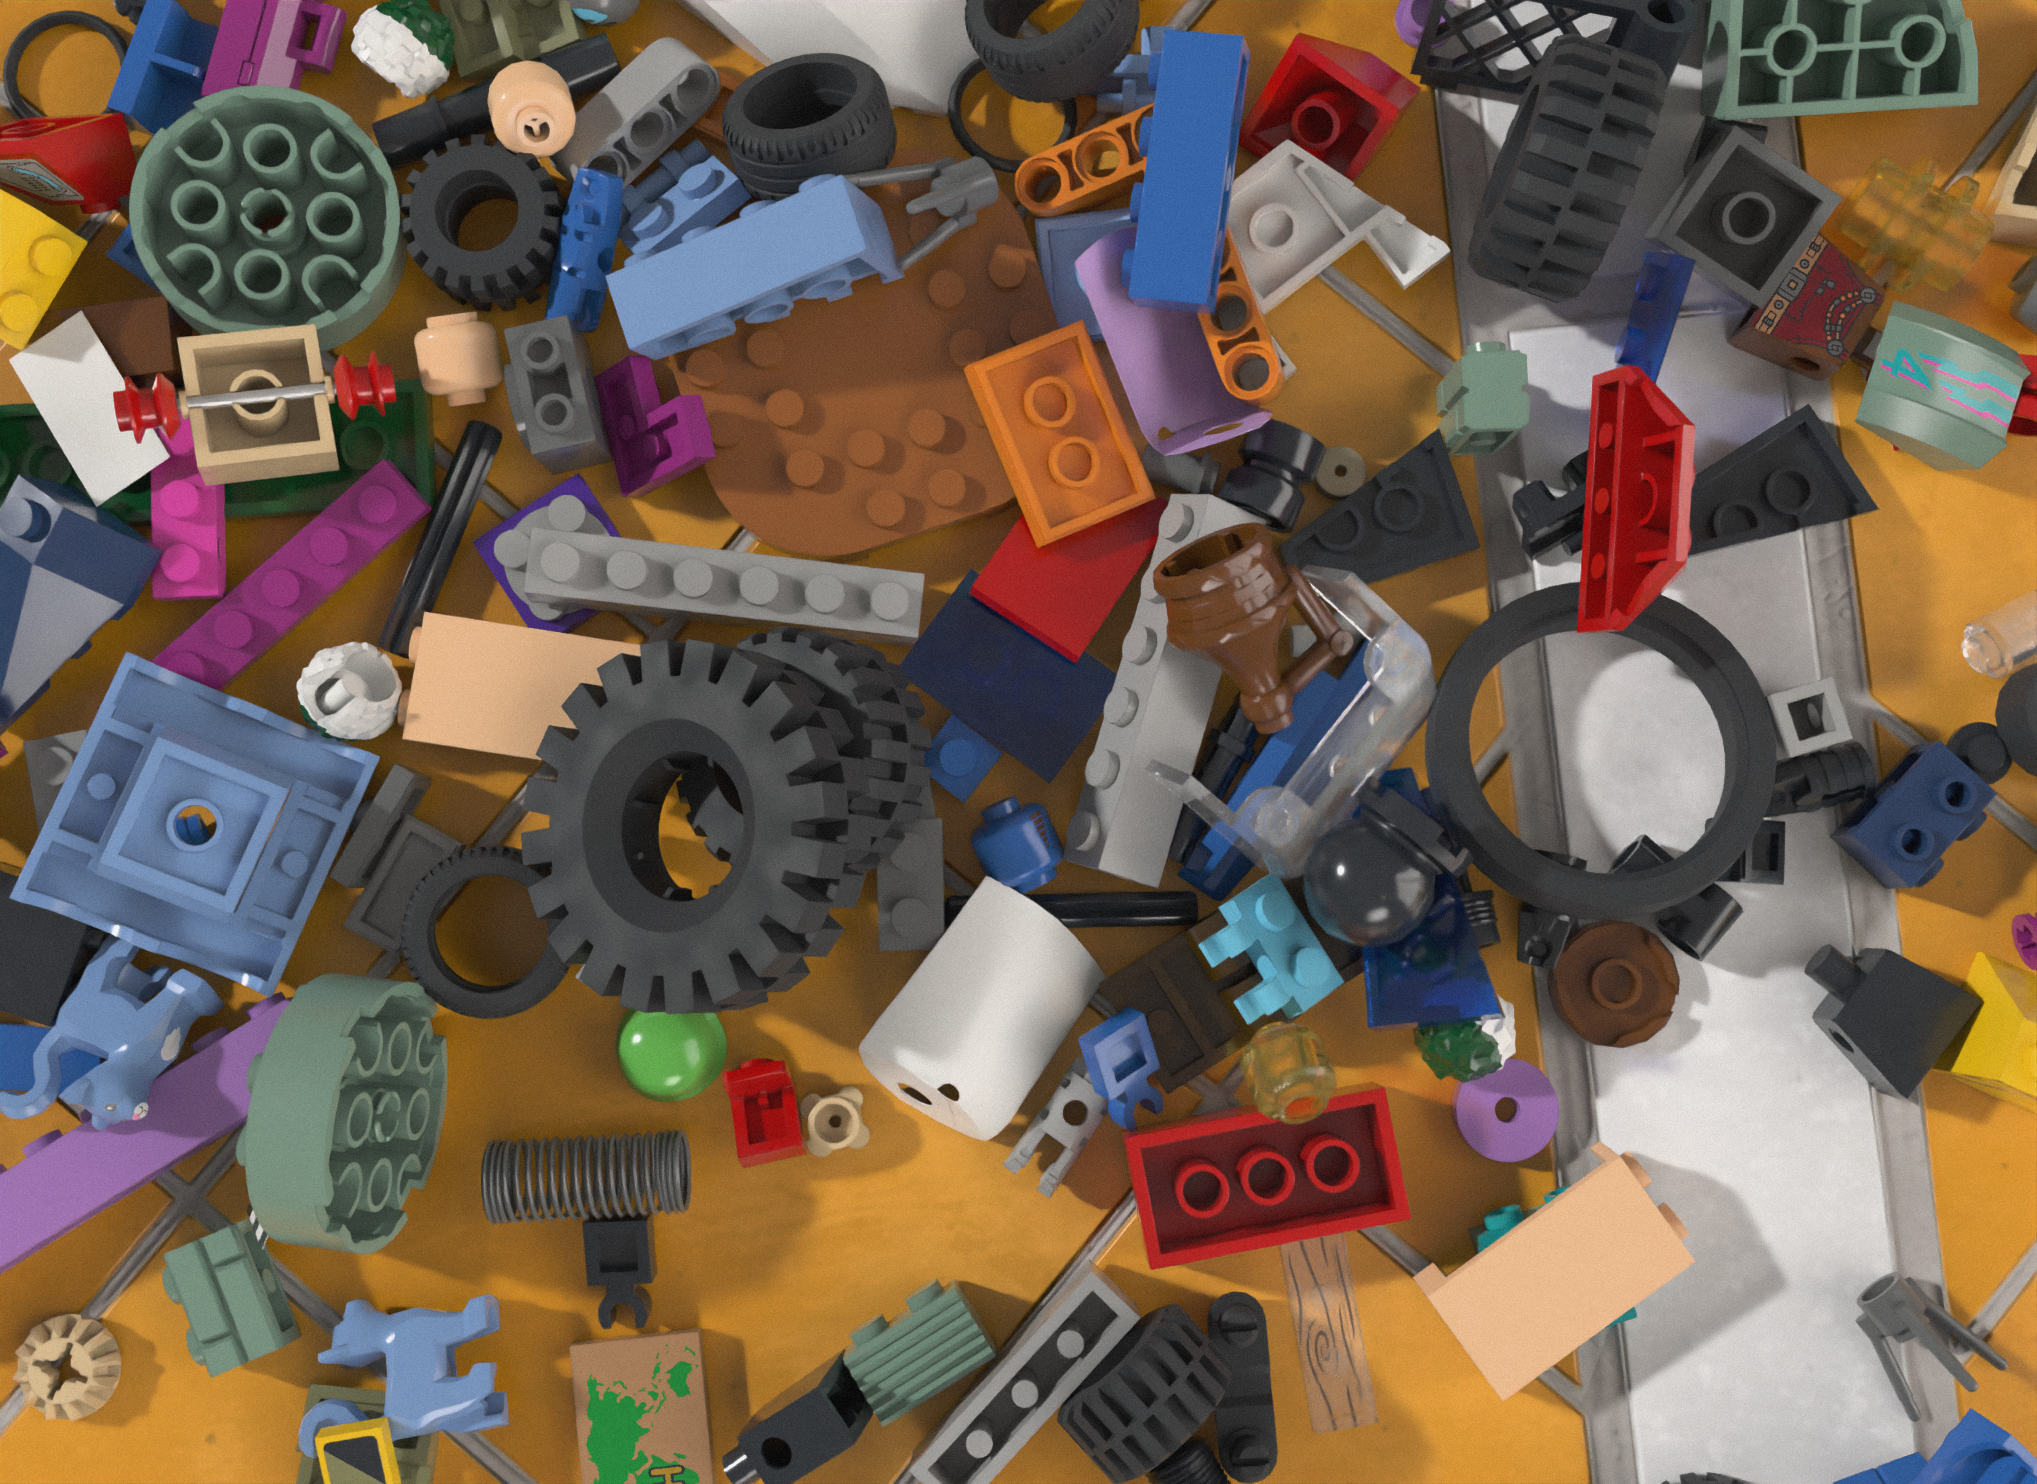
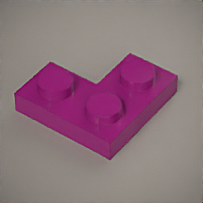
(646, 439)

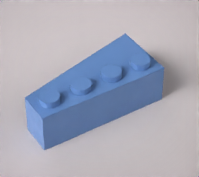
(753, 267)

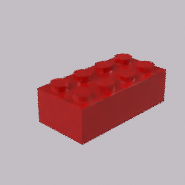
(1255, 1183)

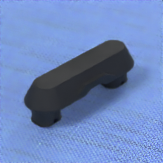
(1247, 1409)

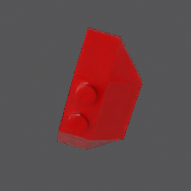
(1633, 499)

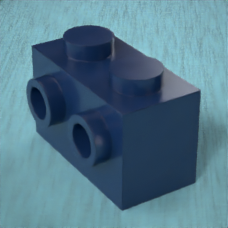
(1915, 817)

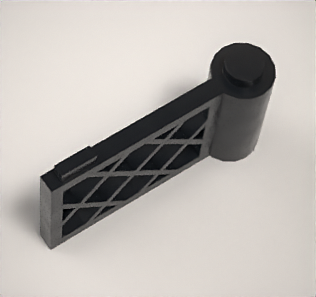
(1638, 26)

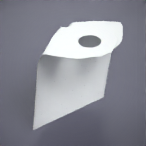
(983, 1012)

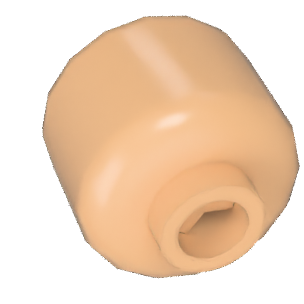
(531, 109)
(458, 357)

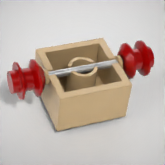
(256, 402)

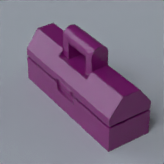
(265, 43)

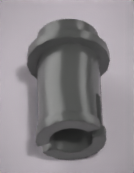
(1182, 471)

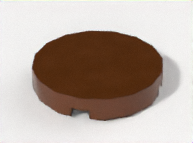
(1614, 984)

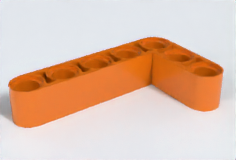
(1084, 192)

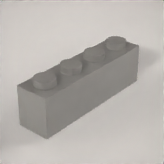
(1027, 1382)

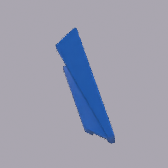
(1215, 862)

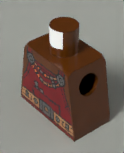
(1816, 316)

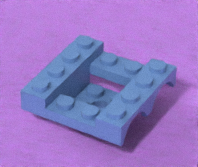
(174, 745)

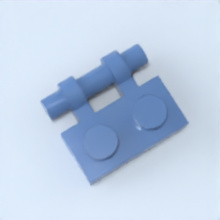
(678, 197)

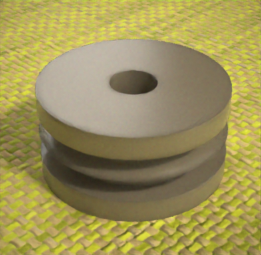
(1351, 466)

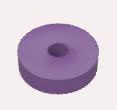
(1529, 1126)

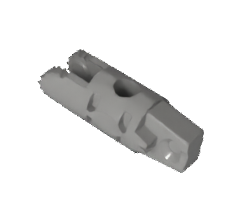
(1050, 1120)

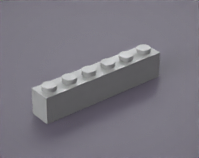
(722, 586)
(1150, 714)

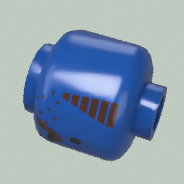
(1017, 844)

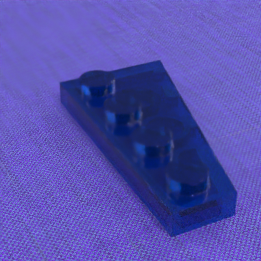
(1437, 968)

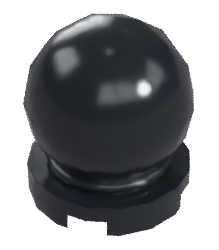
(1377, 872)

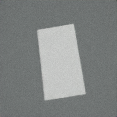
(74, 390)

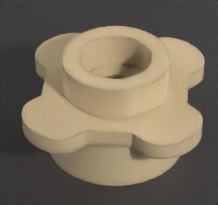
(827, 1138)

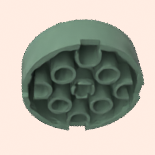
(256, 157)
(344, 1112)

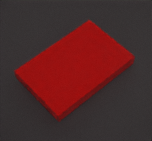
(1071, 583)

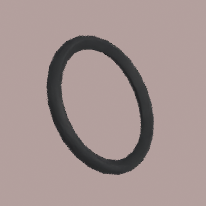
(34, 29)
(972, 147)

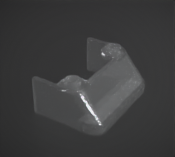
(1282, 824)

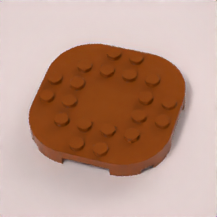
(858, 409)

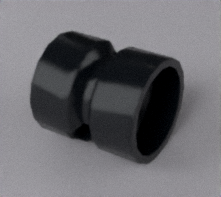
(1274, 467)

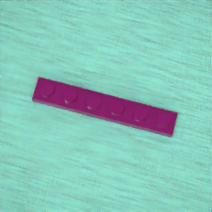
(296, 579)

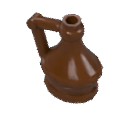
(1229, 607)

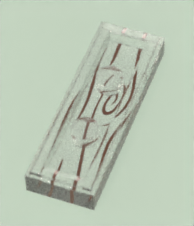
(1328, 1333)

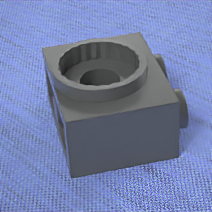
(555, 395)

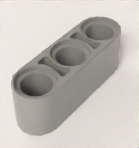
(640, 112)

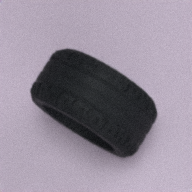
(1059, 62)
(806, 122)
(425, 959)

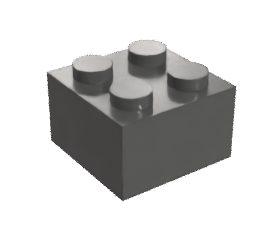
(1743, 216)

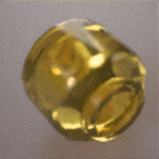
(1288, 1072)

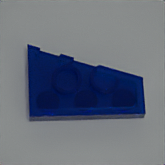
(1654, 311)

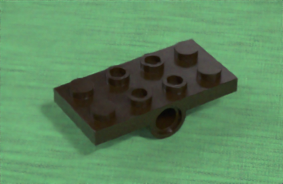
(1193, 1004)

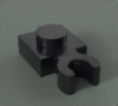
(621, 1257)

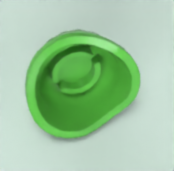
(670, 1053)

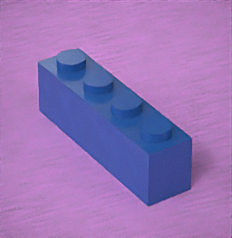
(1187, 171)

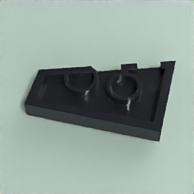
(1392, 523)

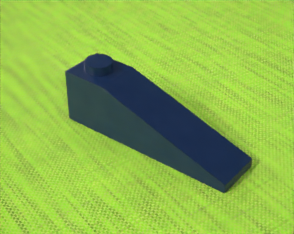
(60, 581)

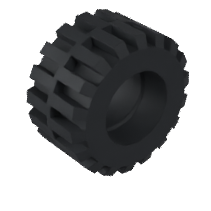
(455, 186)
(1147, 1395)

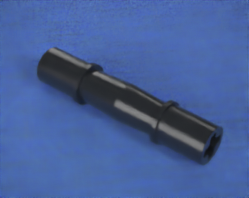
(418, 130)

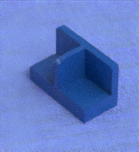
(162, 67)

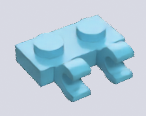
(1280, 946)

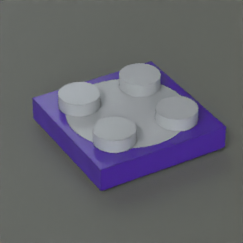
(506, 548)

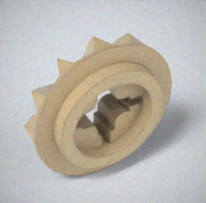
(93, 1355)

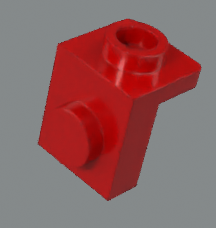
(764, 1112)

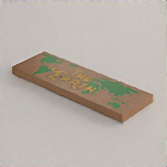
(643, 1409)

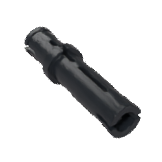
(1227, 751)

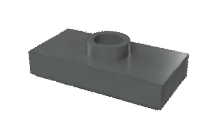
(377, 823)

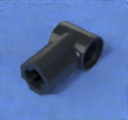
(1692, 924)

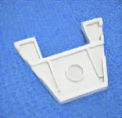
(1299, 218)

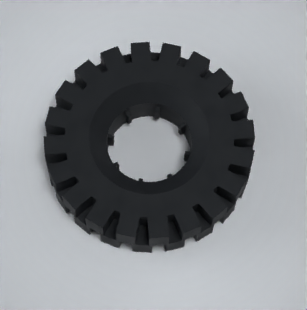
(602, 841)

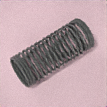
(668, 1175)

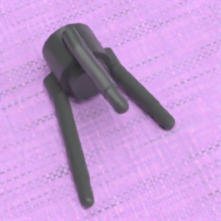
(955, 192)
(1897, 1310)

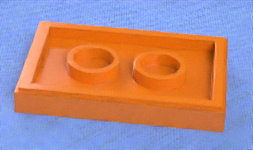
(1059, 433)

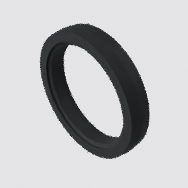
(1526, 874)

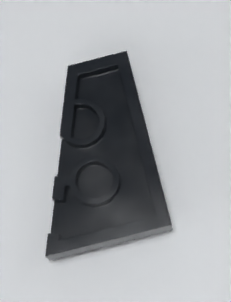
(1775, 487)

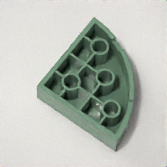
(1835, 57)

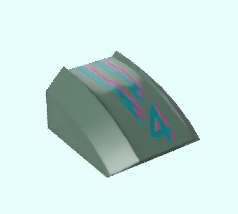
(1941, 390)

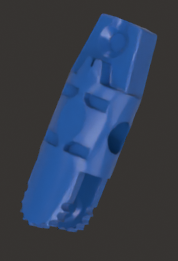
(586, 248)

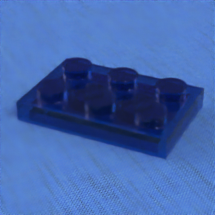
(1008, 682)

